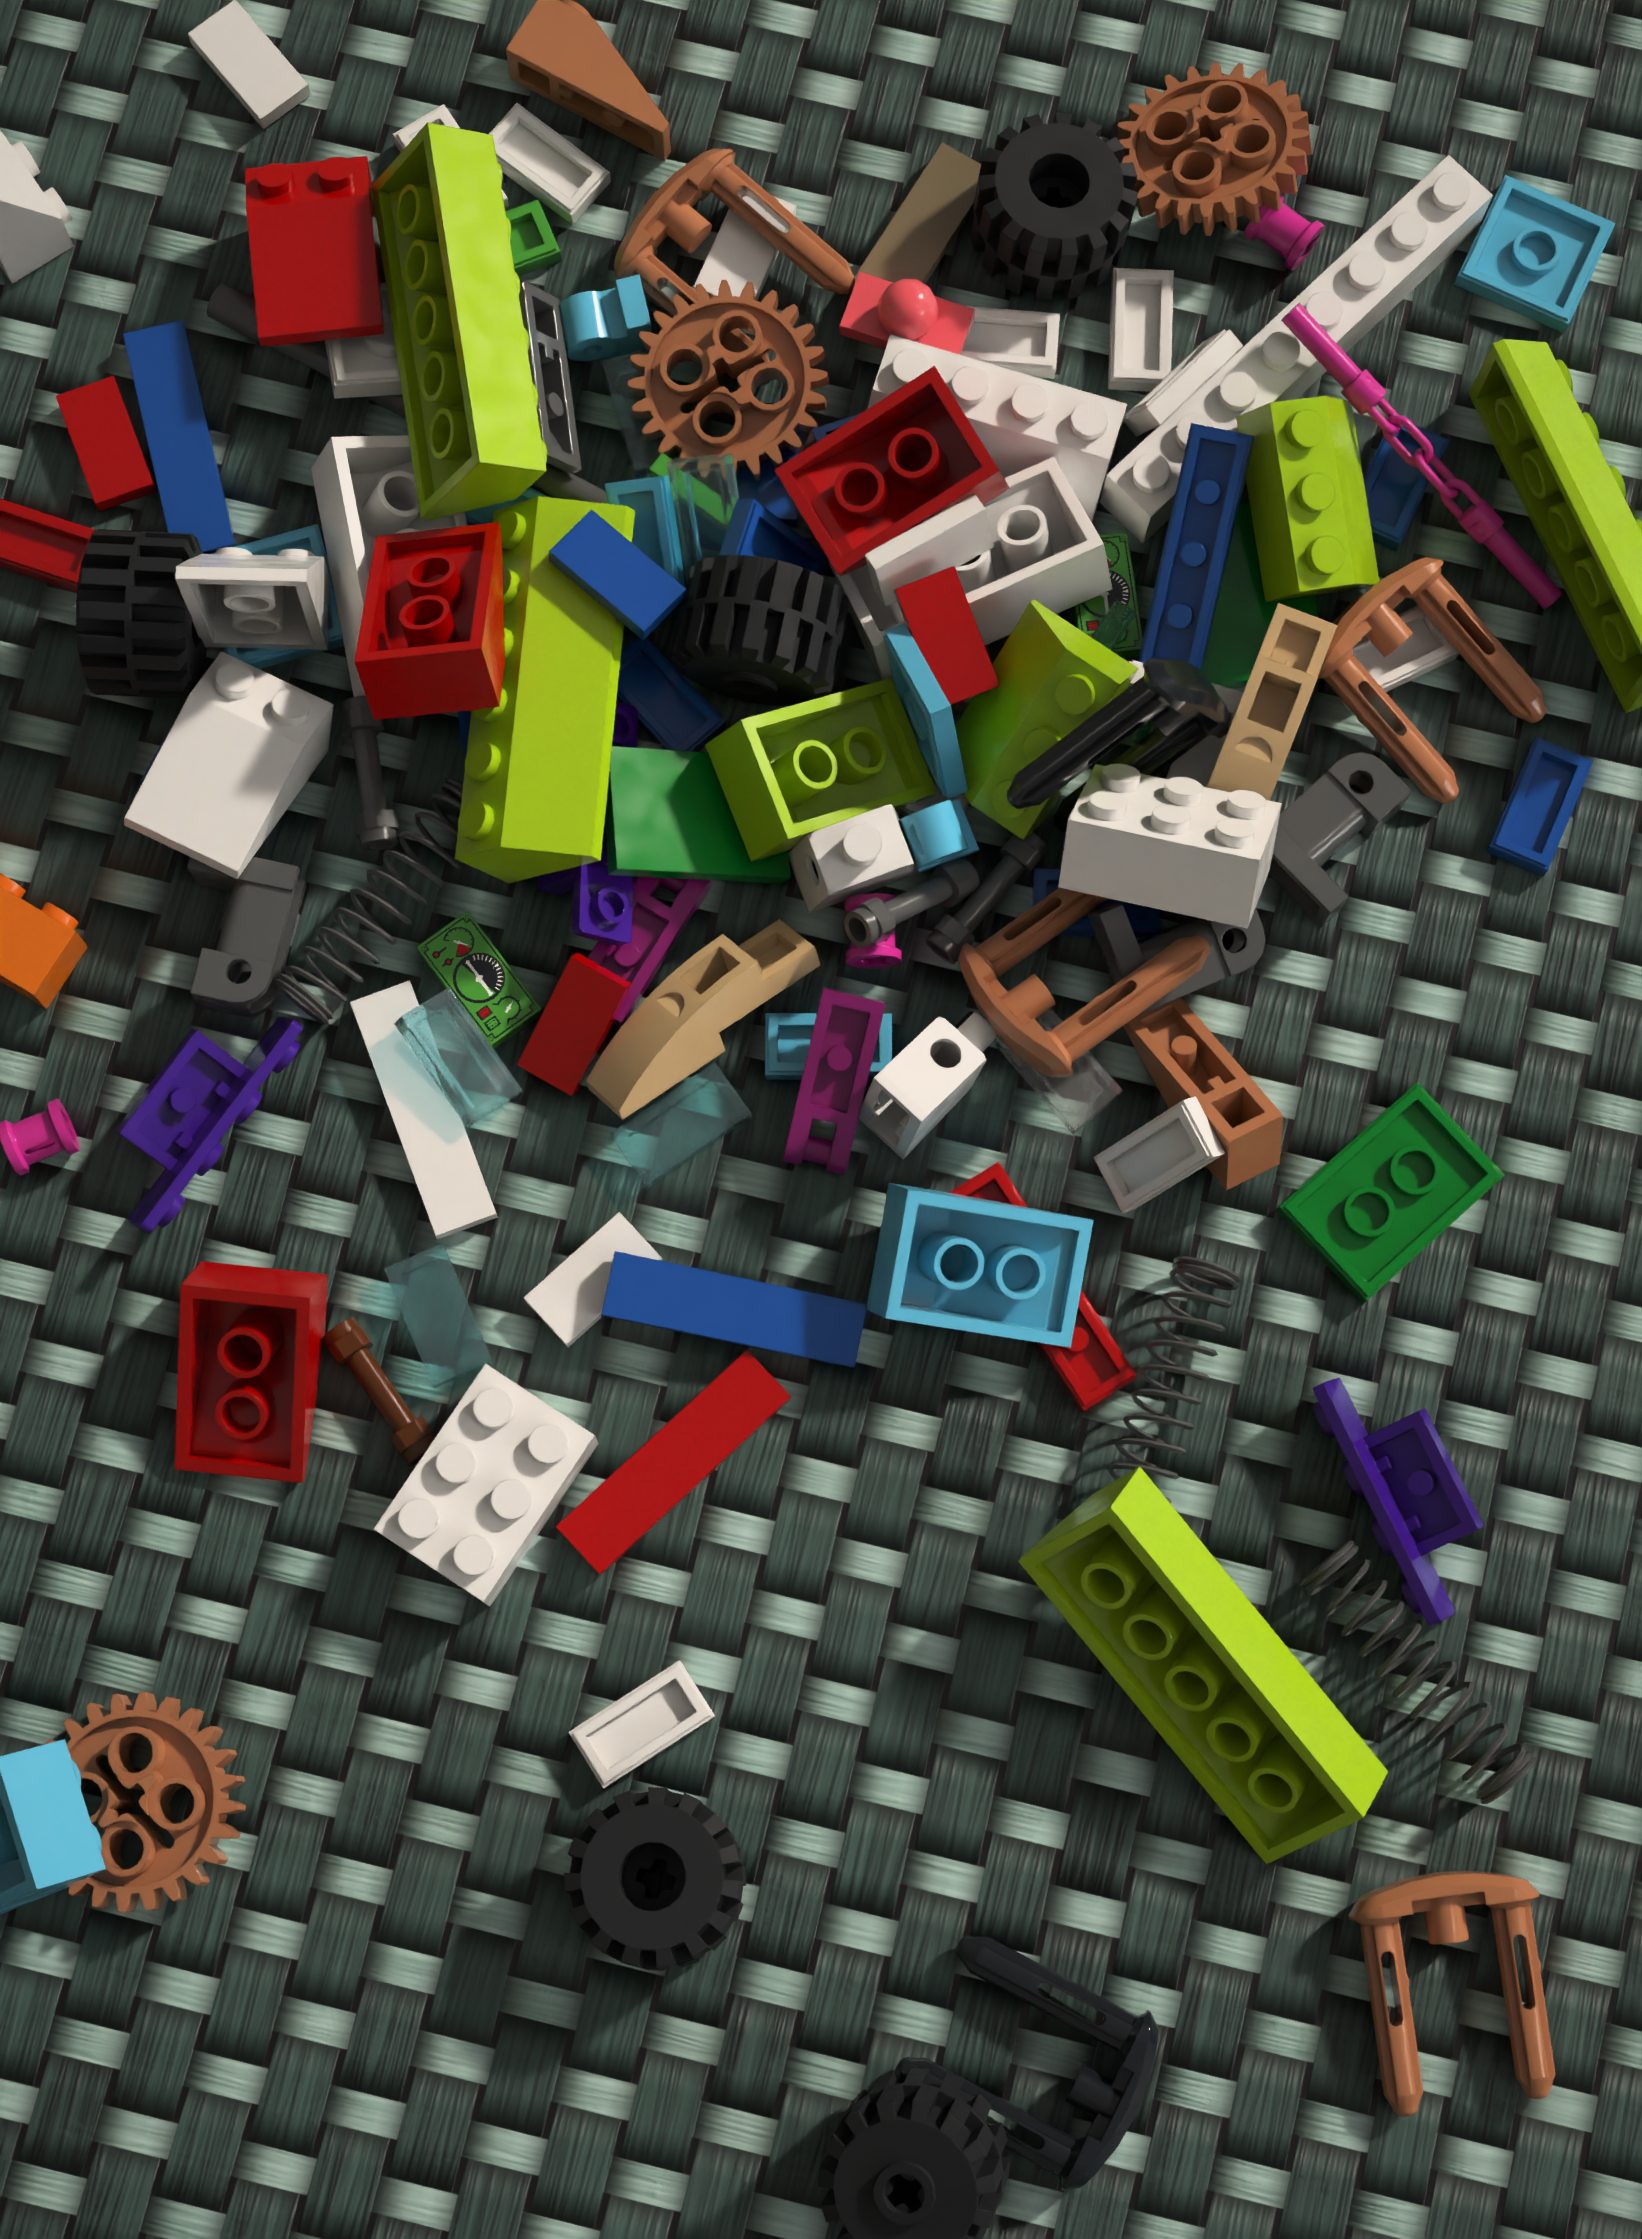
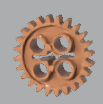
(1215, 148)
(698, 336)
(179, 1759)

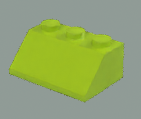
(1308, 498)
(1048, 687)

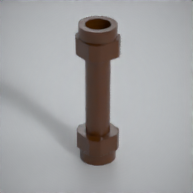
(351, 1347)

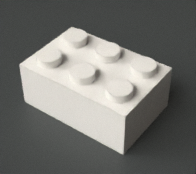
(1170, 844)
(487, 1484)

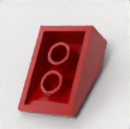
(314, 251)
(889, 471)
(433, 622)
(248, 1370)

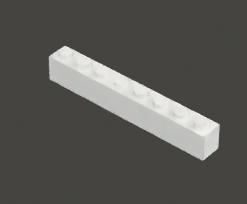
(1275, 364)

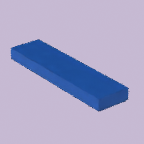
(179, 435)
(1197, 545)
(734, 1309)

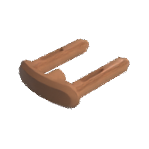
(671, 215)
(1374, 617)
(1015, 1011)
(1443, 1902)

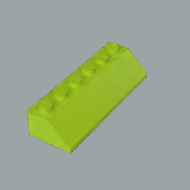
(458, 323)
(1569, 498)
(545, 754)
(1205, 1668)

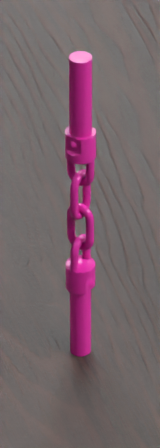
(1364, 394)

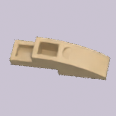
(1273, 703)
(682, 1018)

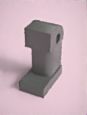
(1326, 821)
(252, 937)
(1125, 953)

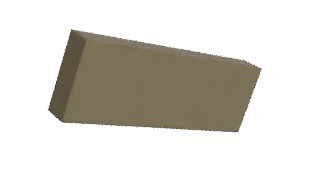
(926, 219)

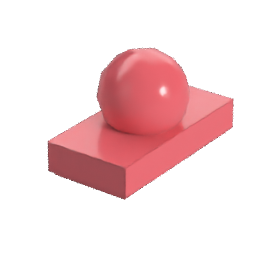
(906, 311)

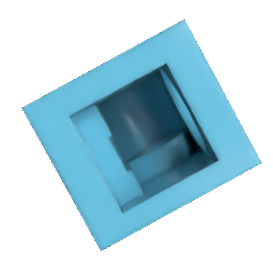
(605, 321)
(938, 834)

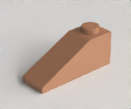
(576, 66)
(1190, 1063)

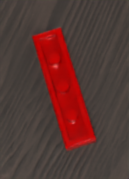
(1094, 1363)
(673, 1462)

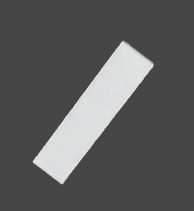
(423, 1118)

